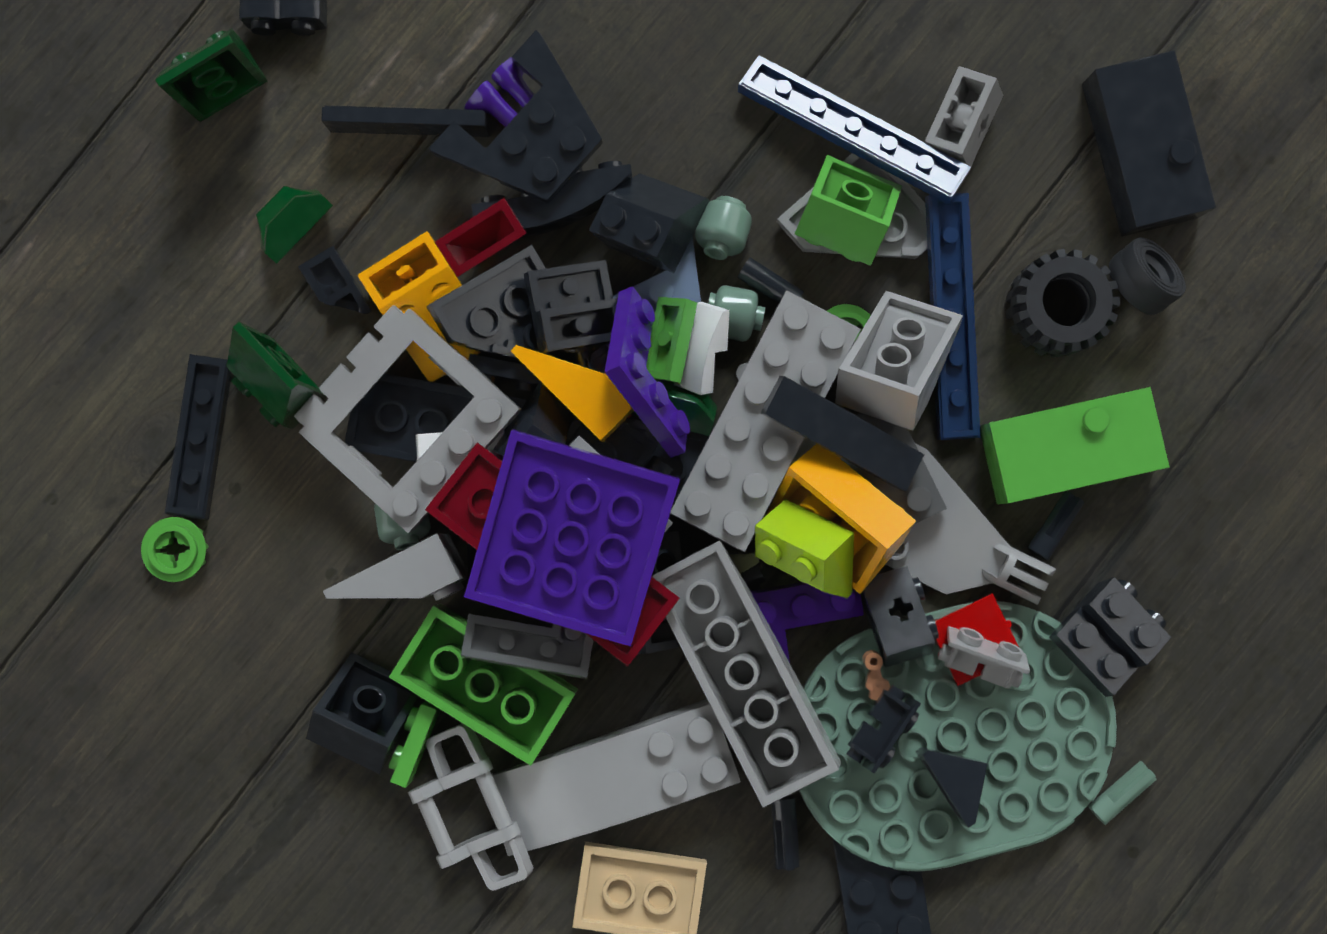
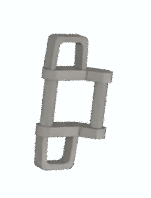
(475, 846)

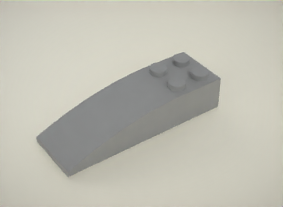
(746, 676)
(618, 776)

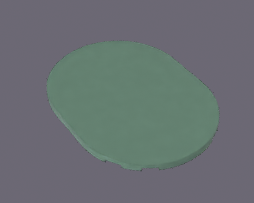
(1041, 745)

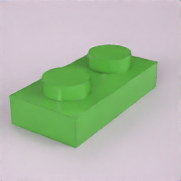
(670, 338)
(408, 757)

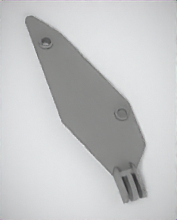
(957, 545)

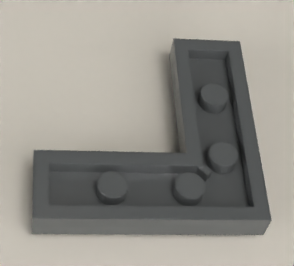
(527, 646)

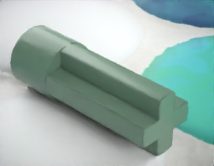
(1122, 792)

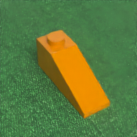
(582, 390)

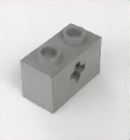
(965, 115)

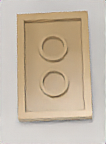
(638, 891)

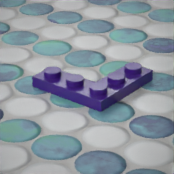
(628, 371)
(802, 606)

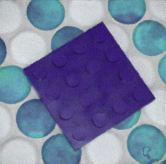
(571, 537)

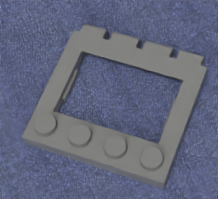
(478, 422)

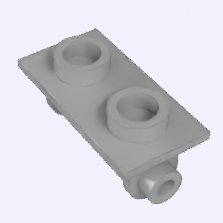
(1002, 662)

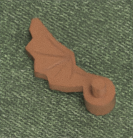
(874, 679)

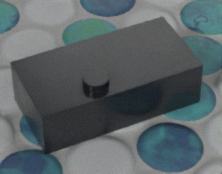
(1148, 143)

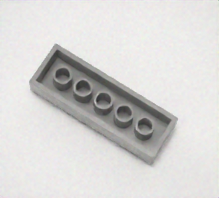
(748, 450)

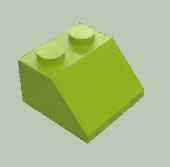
(807, 548)

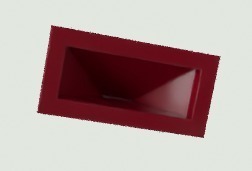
(480, 237)

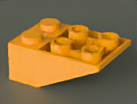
(412, 281)

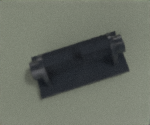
(878, 743)

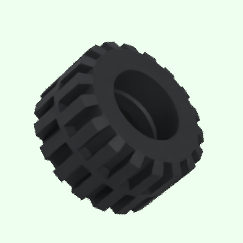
(1093, 294)

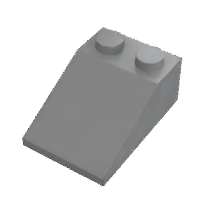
(897, 360)
(416, 572)

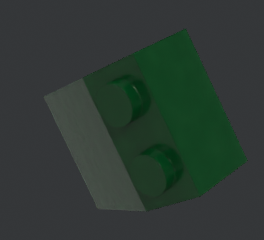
(212, 75)
(269, 375)

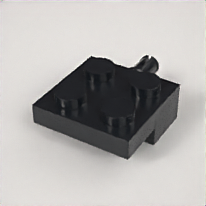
(571, 309)

